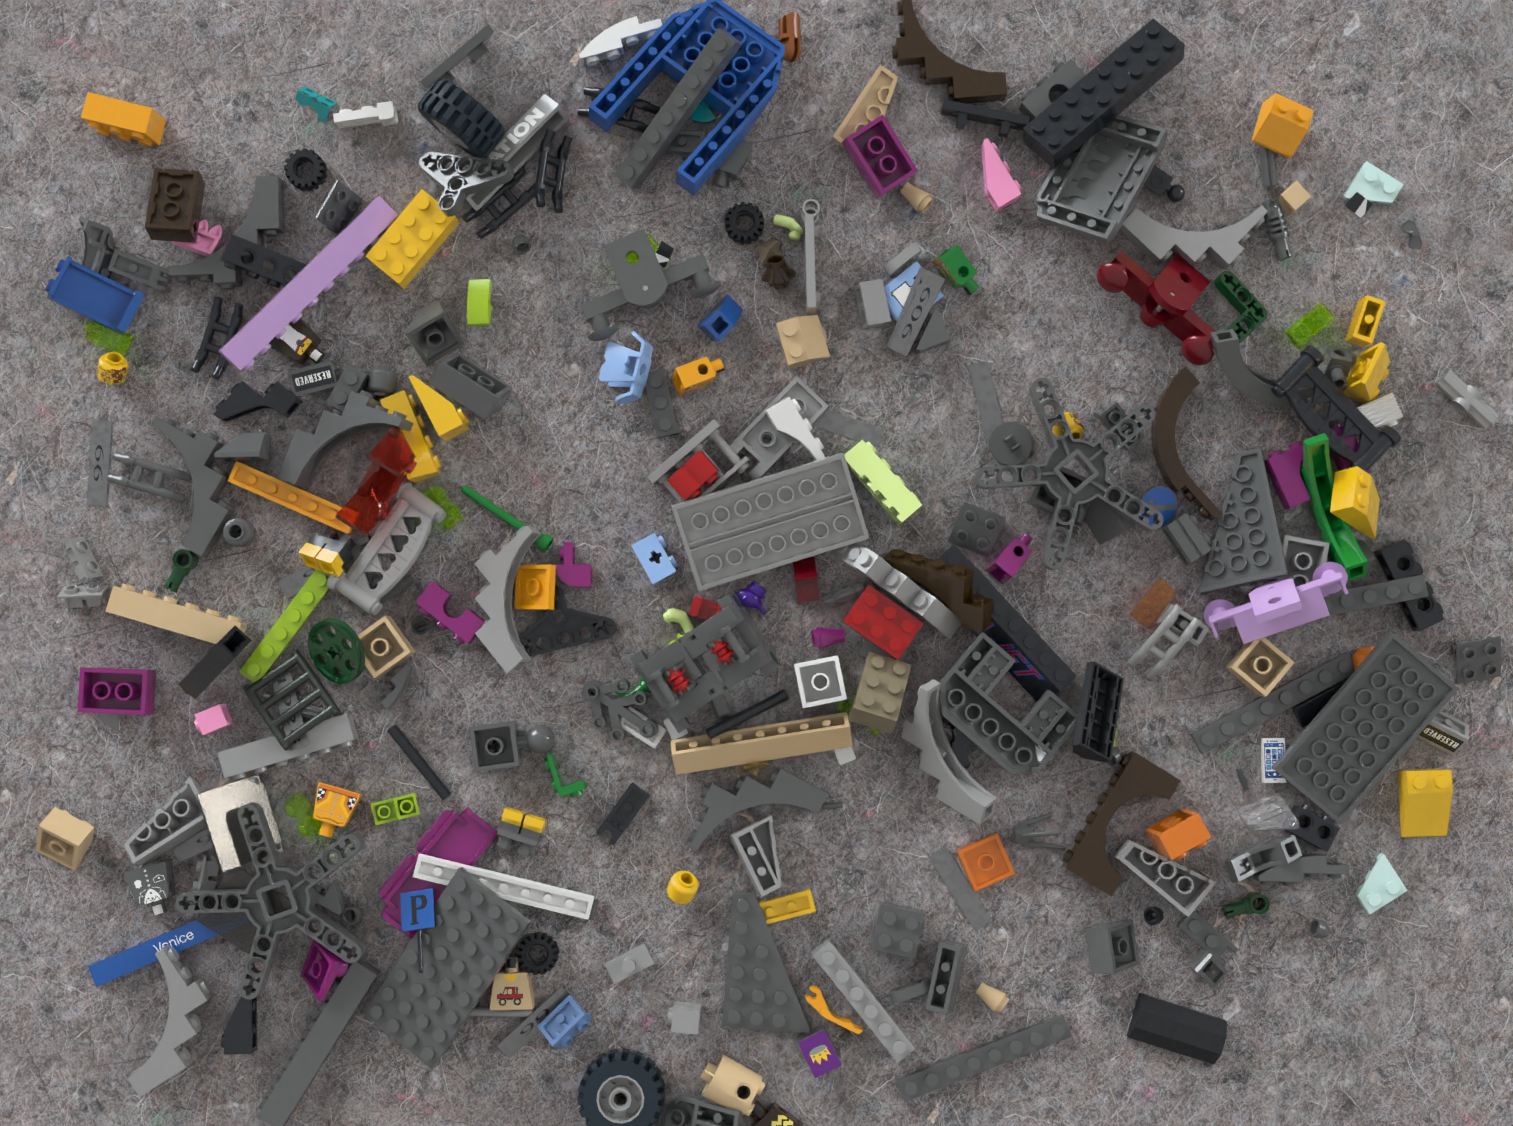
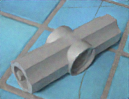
(1466, 399)

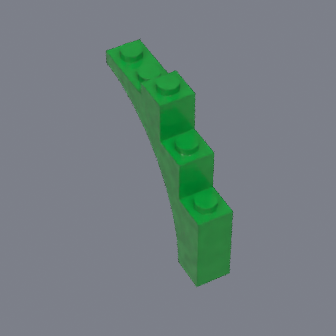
(1319, 482)

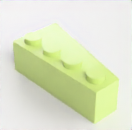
(881, 482)

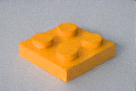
(535, 587)

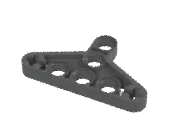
(471, 179)

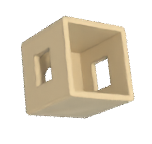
(1293, 198)

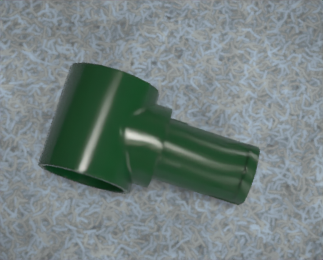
(179, 570)
(1245, 906)

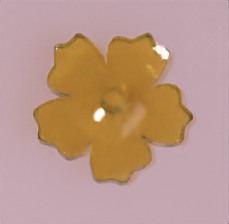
(754, 766)

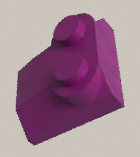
(321, 969)

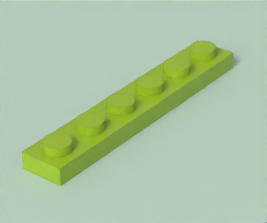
(287, 626)

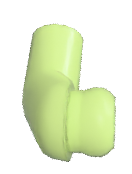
(791, 224)
(679, 616)

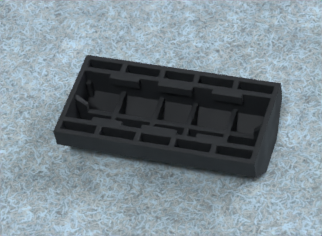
(1098, 713)
(1177, 1029)

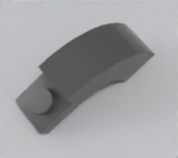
(1263, 856)

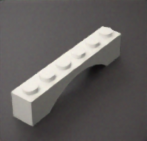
(787, 419)

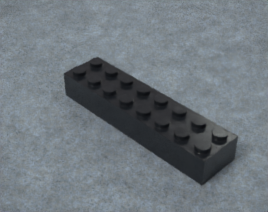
(1103, 93)

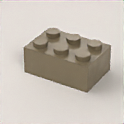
(880, 692)

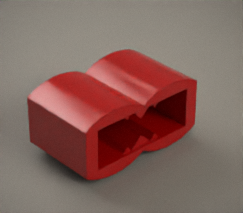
(693, 475)

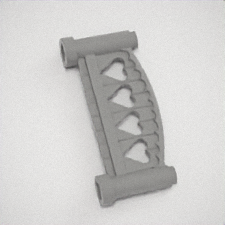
(355, 583)

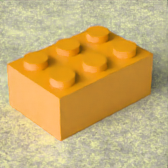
(123, 119)

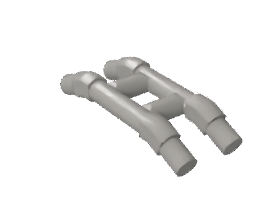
(1164, 630)

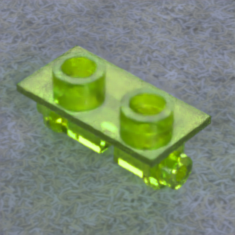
(108, 338)
(453, 513)
(298, 810)

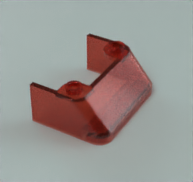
(390, 465)

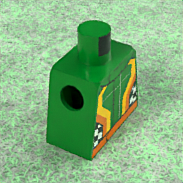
(950, 263)

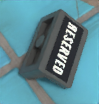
(313, 378)

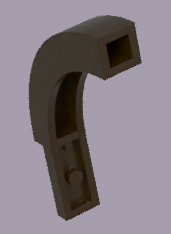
(1165, 447)

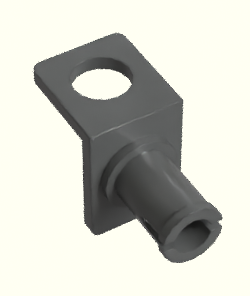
(1338, 366)

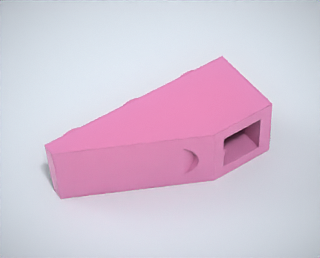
(998, 184)

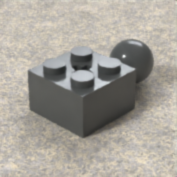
(539, 740)

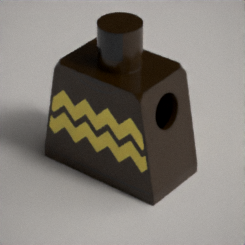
(773, 1116)

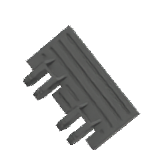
(472, 49)

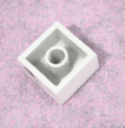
(820, 681)

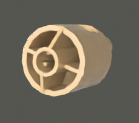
(725, 1079)

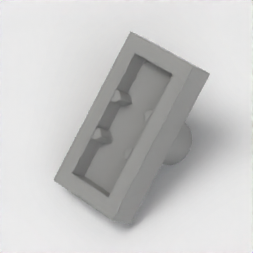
(629, 963)

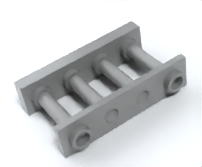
(678, 459)

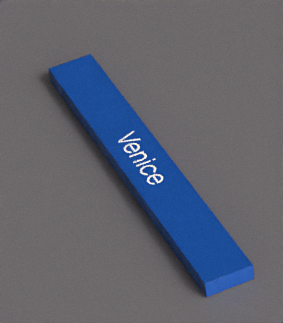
(144, 953)

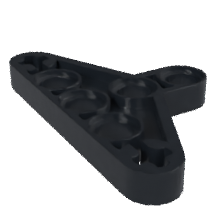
(572, 623)

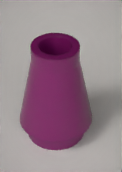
(826, 637)

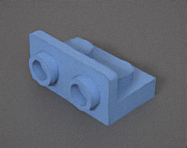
(565, 1023)

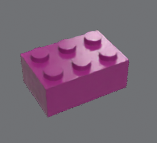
(879, 156)
(116, 691)

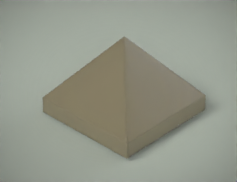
(767, 250)

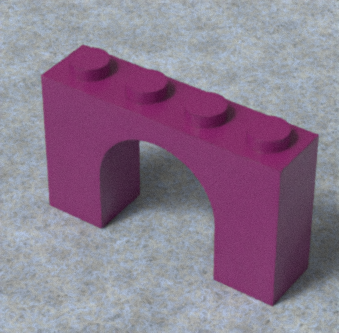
(1285, 469)

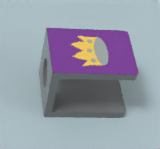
(819, 1051)

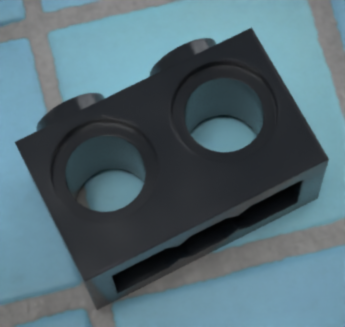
(1309, 830)

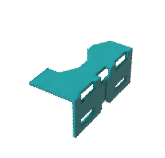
(322, 110)

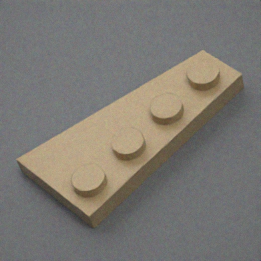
(869, 105)

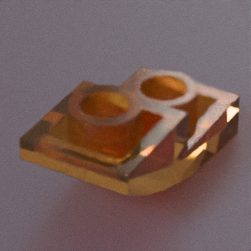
(1153, 602)

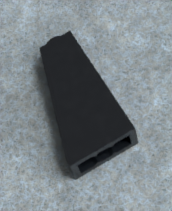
(214, 662)

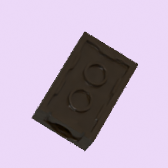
(175, 205)

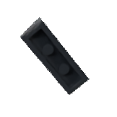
(1308, 709)

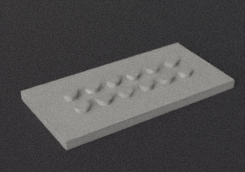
(770, 521)

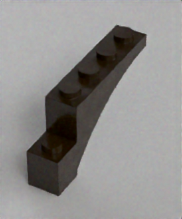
(950, 583)

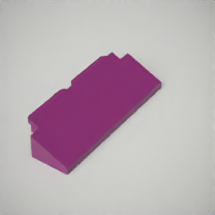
(450, 838)

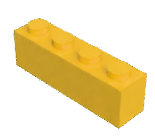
(427, 464)

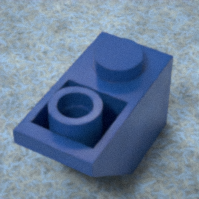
(721, 319)

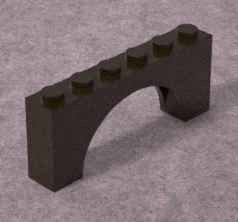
(1133, 779)

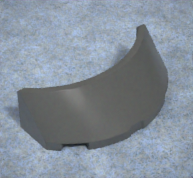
(98, 247)

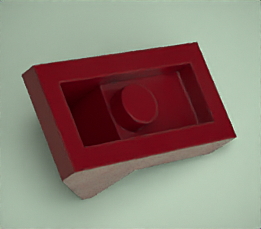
(806, 580)

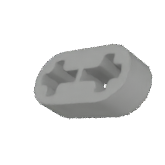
(902, 259)

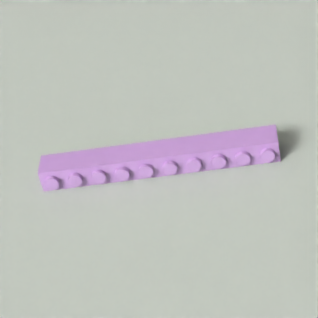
(307, 284)

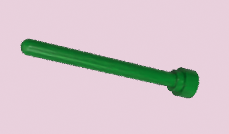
(543, 542)

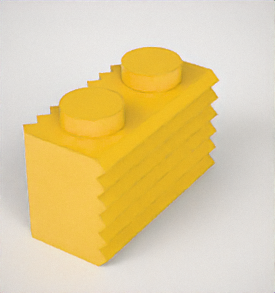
(1365, 321)

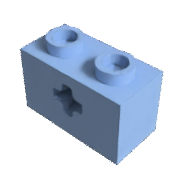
(644, 550)

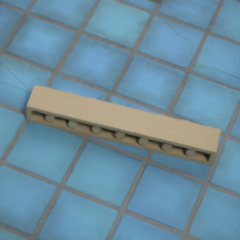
(761, 743)

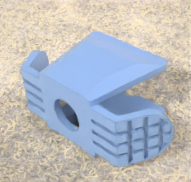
(627, 368)

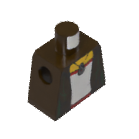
(299, 343)

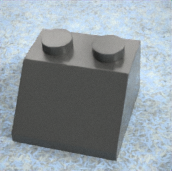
(1042, 501)
(1106, 523)
(1112, 947)

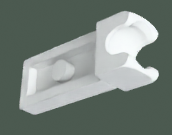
(384, 113)

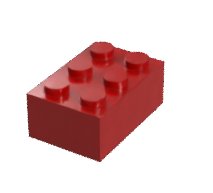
(882, 622)

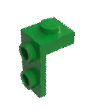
(574, 789)

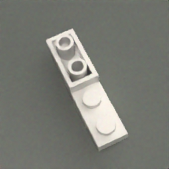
(611, 41)

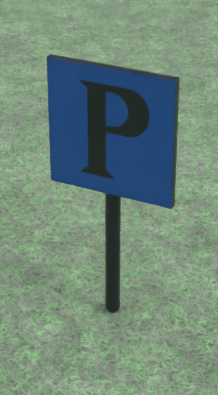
(418, 914)

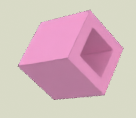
(213, 719)

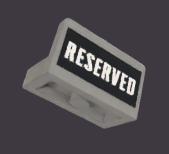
(1445, 733)

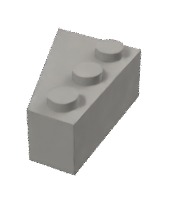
(758, 854)

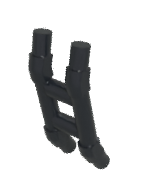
(626, 120)
(559, 162)
(500, 218)
(212, 326)

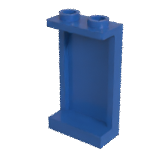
(93, 296)

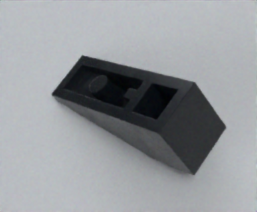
(241, 1030)

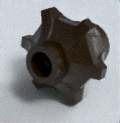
(777, 272)

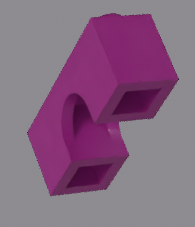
(435, 601)

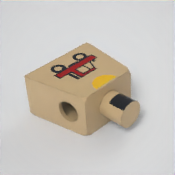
(512, 988)

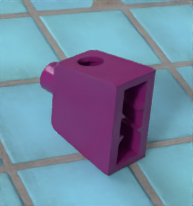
(1011, 558)

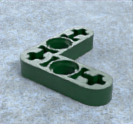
(1246, 314)

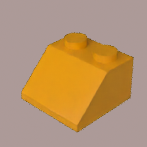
(1282, 125)

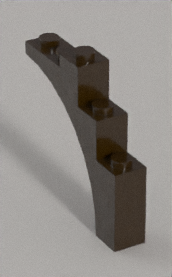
(966, 84)

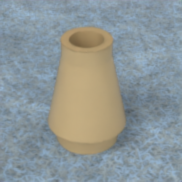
(917, 198)
(992, 997)

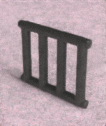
(308, 675)

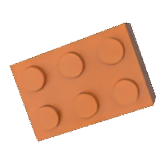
(1178, 834)

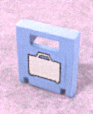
(899, 289)

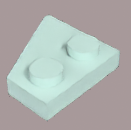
(1374, 185)
(1380, 886)

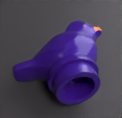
(752, 596)

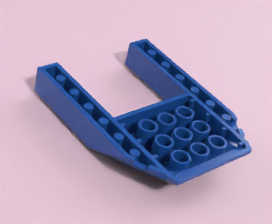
(737, 94)

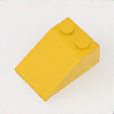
(1367, 374)
(445, 416)
(1356, 500)
(1424, 801)

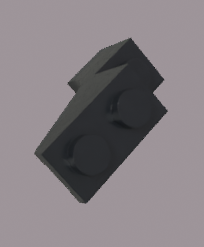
(247, 400)

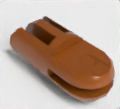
(790, 36)

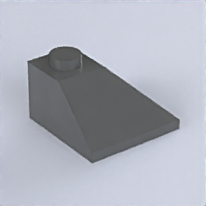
(433, 333)
(247, 448)

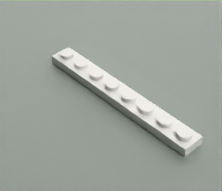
(509, 887)

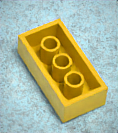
(412, 239)

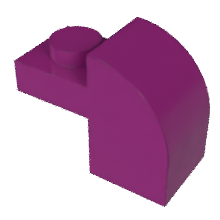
(570, 573)

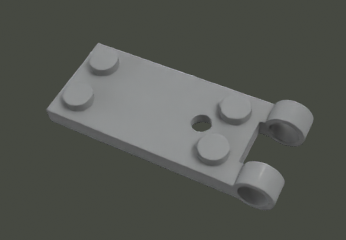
(810, 239)
(752, 437)

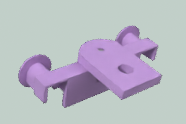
(1278, 605)

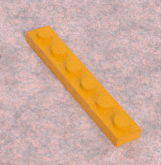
(287, 495)

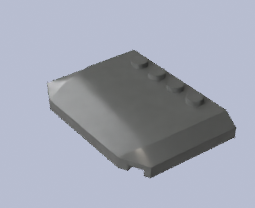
(1101, 179)

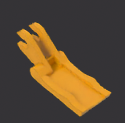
(820, 1005)

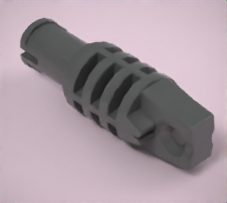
(1277, 228)

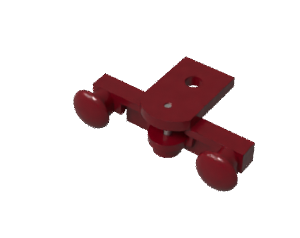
(1164, 300)

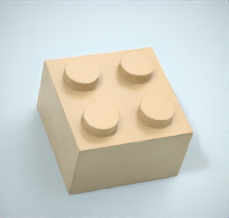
(384, 646)
(1259, 666)

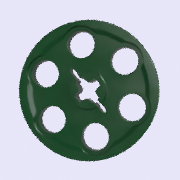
(338, 644)

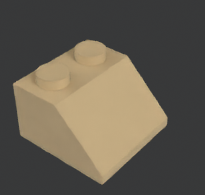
(802, 340)
(64, 838)

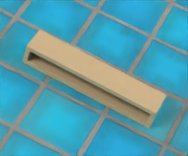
(170, 615)

